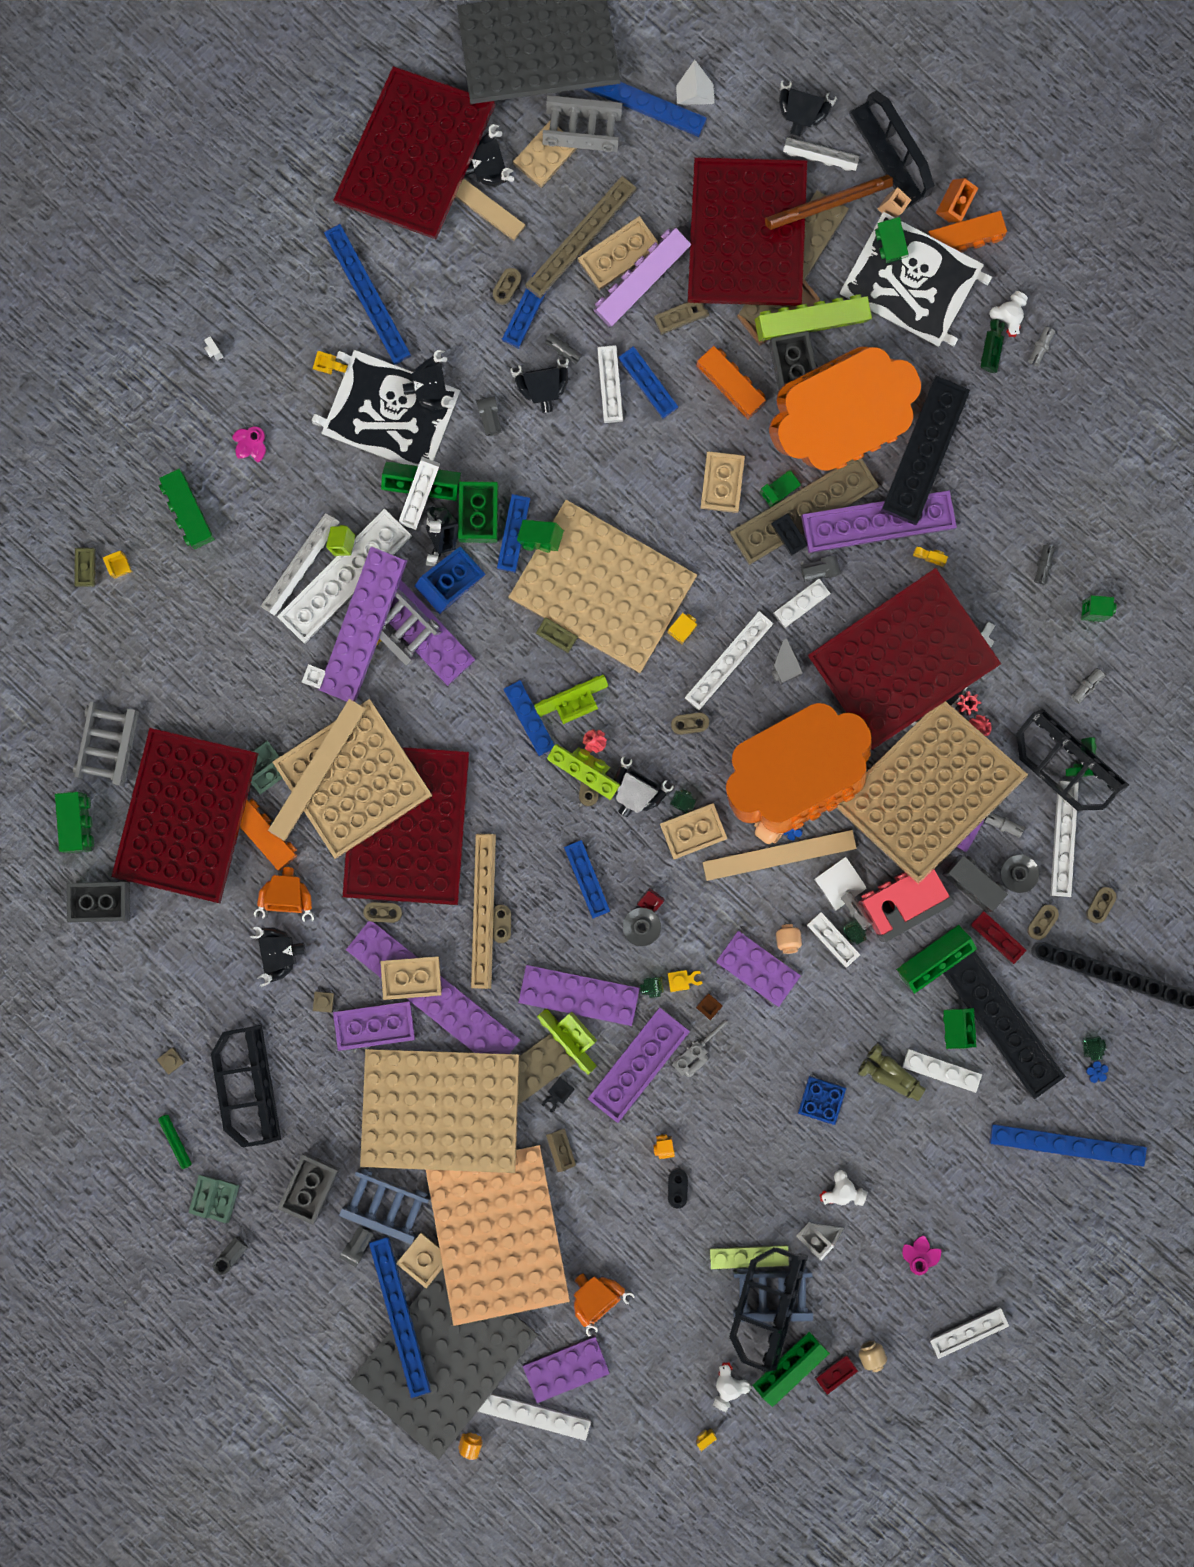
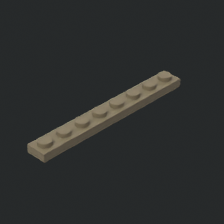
(580, 237)

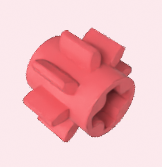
(968, 697)
(981, 724)
(594, 741)

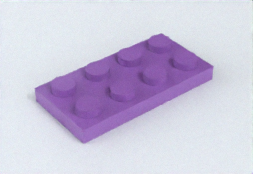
(758, 968)
(374, 1026)
(566, 1369)

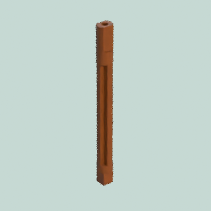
(828, 202)

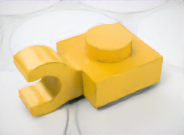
(326, 363)

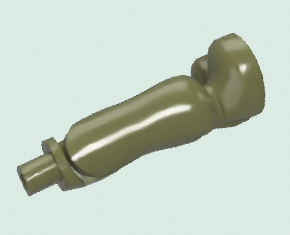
(890, 1074)

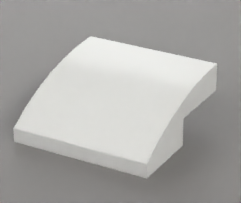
(838, 881)

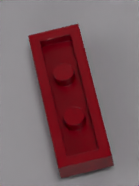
(998, 937)

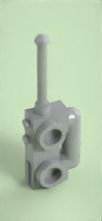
(696, 1050)

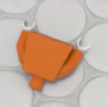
(284, 895)
(596, 1299)

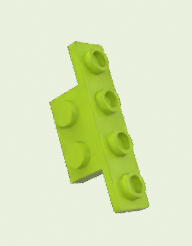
(573, 702)
(585, 768)
(572, 1036)

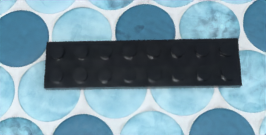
(925, 450)
(1004, 1025)

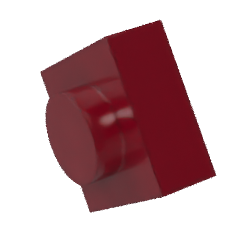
(651, 900)

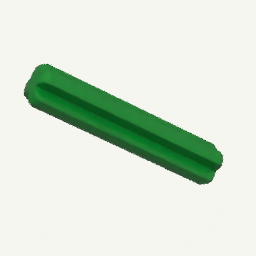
(174, 1141)

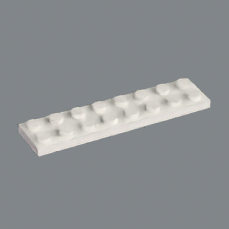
(339, 579)

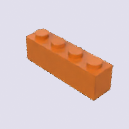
(972, 232)
(731, 382)
(256, 827)

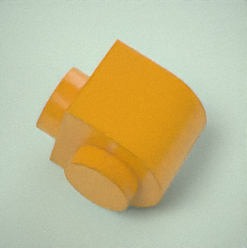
(664, 1147)
(470, 1445)

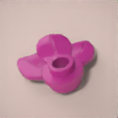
(247, 445)
(921, 1252)

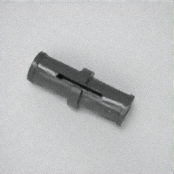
(563, 348)
(1044, 564)

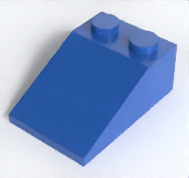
(449, 579)

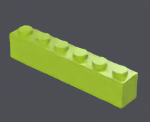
(813, 318)

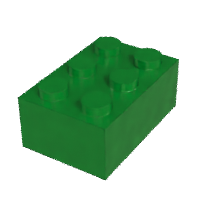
(478, 512)
(74, 822)

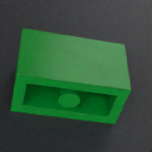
(892, 240)
(540, 535)
(1098, 608)
(959, 1028)

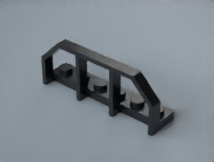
(885, 152)
(1072, 746)
(262, 1085)
(781, 1319)

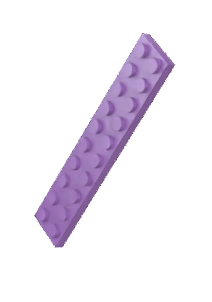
(450, 1010)

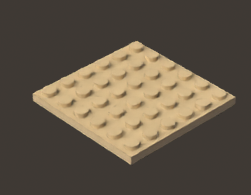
(364, 787)

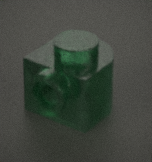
(683, 800)
(854, 932)
(652, 987)
(1094, 1047)

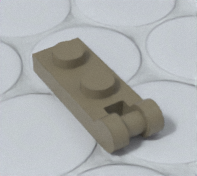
(679, 316)

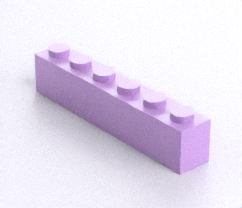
(641, 277)

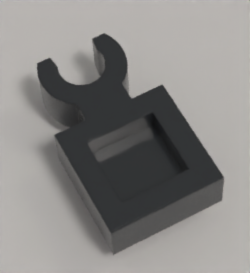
(560, 1092)

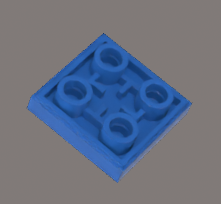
(821, 1100)

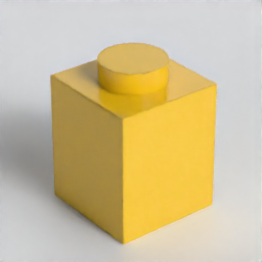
(682, 627)

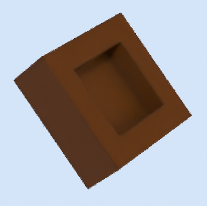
(709, 1006)

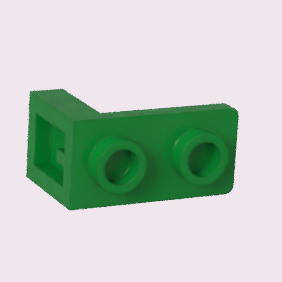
(779, 488)
(1091, 745)

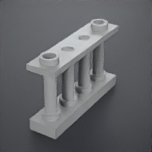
(582, 108)
(393, 640)
(121, 756)

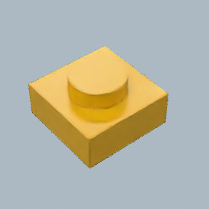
(705, 1438)

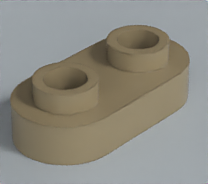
(507, 287)
(689, 722)
(586, 789)
(1101, 905)
(383, 912)
(501, 924)
(1044, 924)

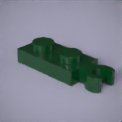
(993, 347)

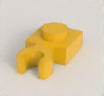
(936, 556)
(680, 980)

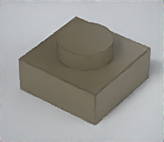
(323, 1002)
(170, 1061)

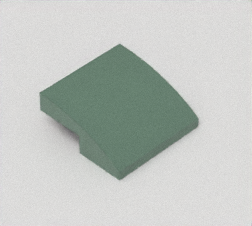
(265, 772)
(213, 1198)

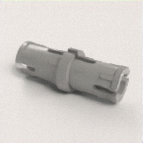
(1041, 346)
(1087, 686)
(1004, 824)
(856, 910)

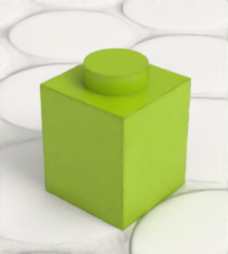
(340, 540)

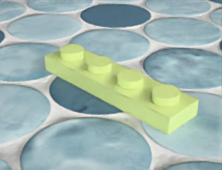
(740, 1257)

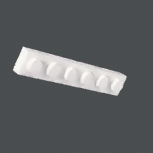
(299, 565)
(729, 660)
(1064, 844)
(536, 1416)

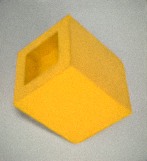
(117, 564)

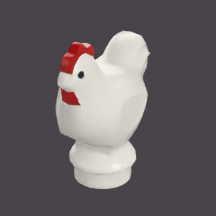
(1011, 312)
(843, 1191)
(729, 1387)

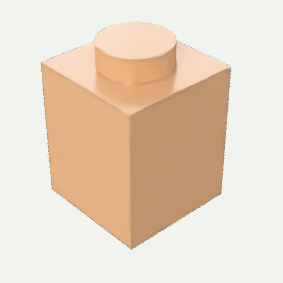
(894, 203)

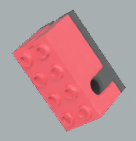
(908, 903)

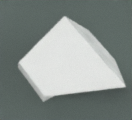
(695, 87)
(819, 1238)

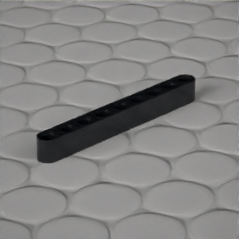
(1106, 971)

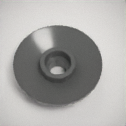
(1028, 869)
(637, 936)

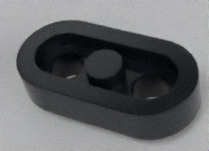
(677, 1188)

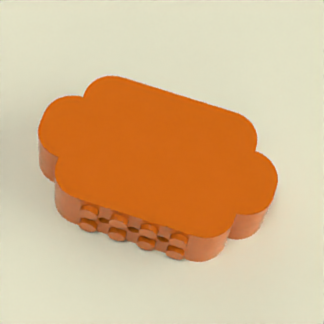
(845, 408)
(799, 768)

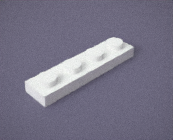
(819, 153)
(610, 384)
(419, 493)
(941, 1070)
(969, 1332)

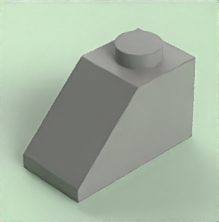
(785, 665)

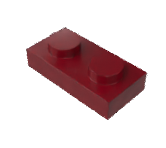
(836, 1374)

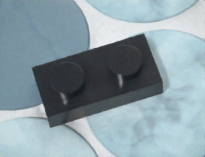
(789, 534)

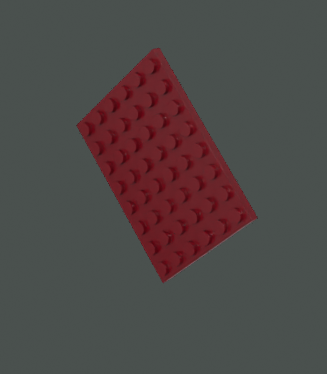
(414, 153)
(731, 247)
(905, 657)
(185, 815)
(421, 850)

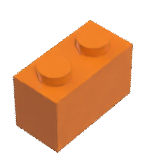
(957, 200)

